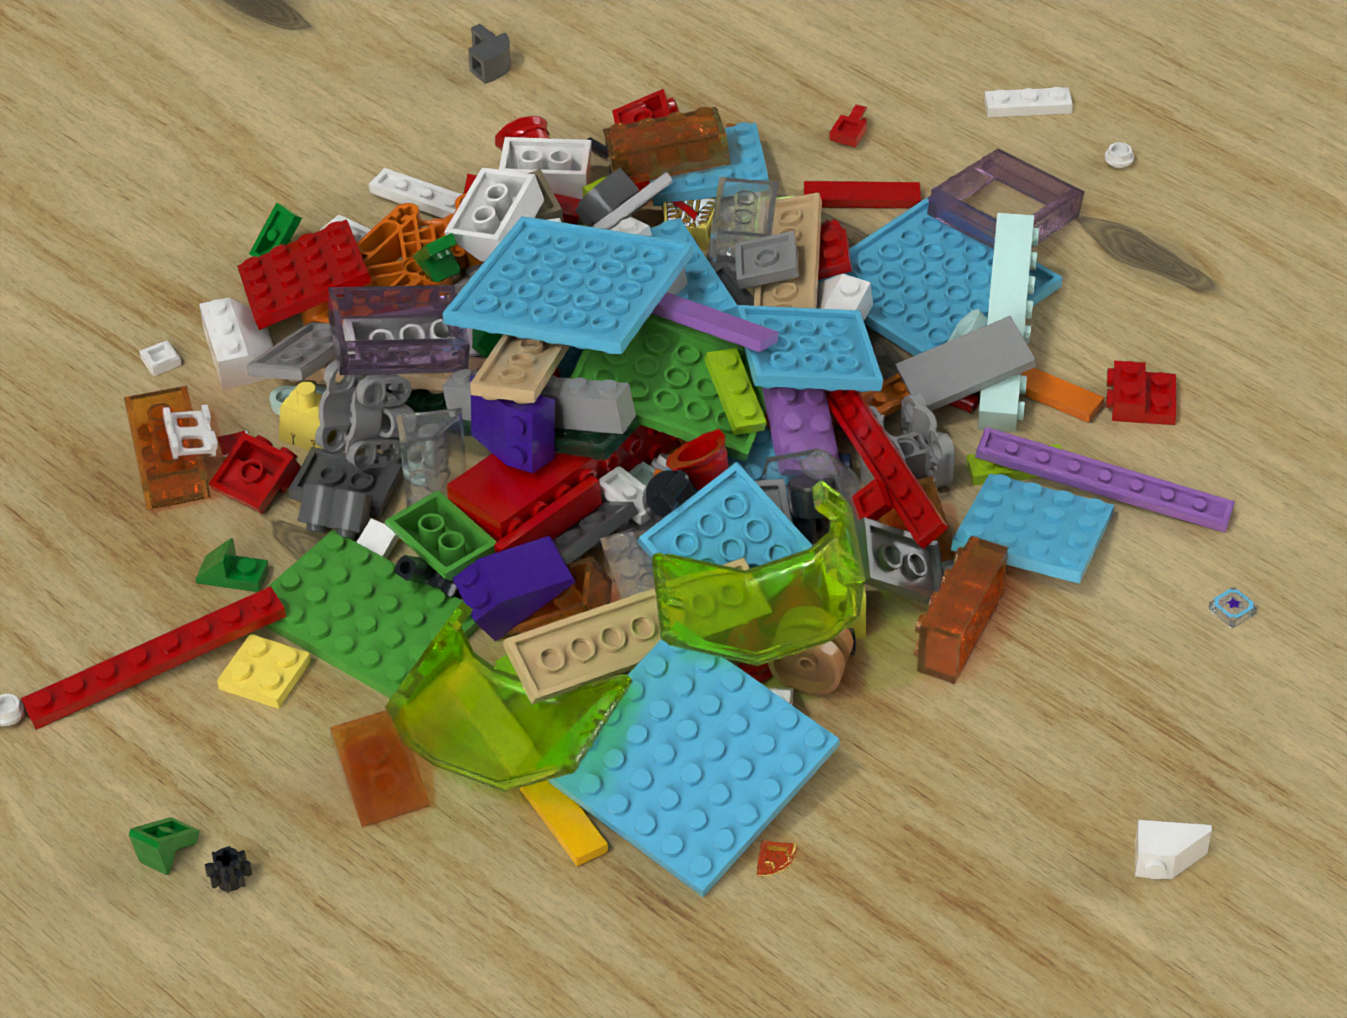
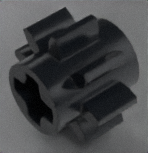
(228, 869)

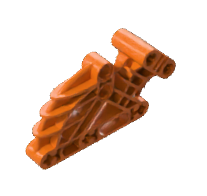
(397, 236)

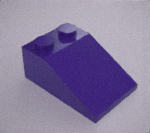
(515, 432)
(513, 584)

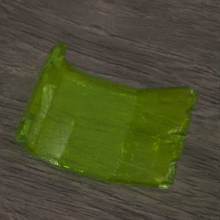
(768, 608)
(481, 722)

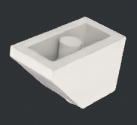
(1168, 847)

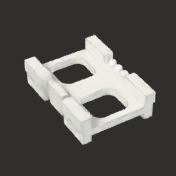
(202, 431)

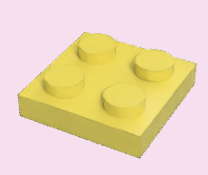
(264, 671)

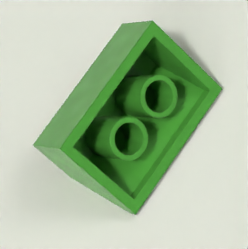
(441, 534)

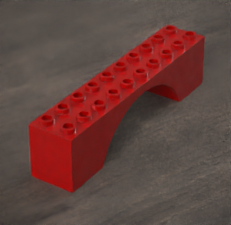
(506, 497)

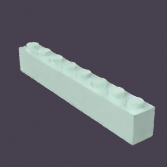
(1008, 297)

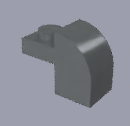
(489, 55)
(606, 197)

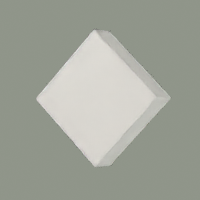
(160, 358)
(378, 538)

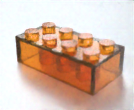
(668, 144)
(162, 478)
(961, 609)

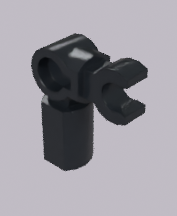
(418, 570)

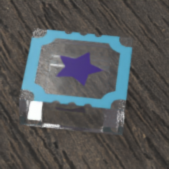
(1233, 607)

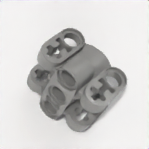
(364, 412)
(920, 444)

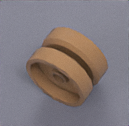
(815, 669)

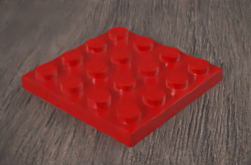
(300, 273)

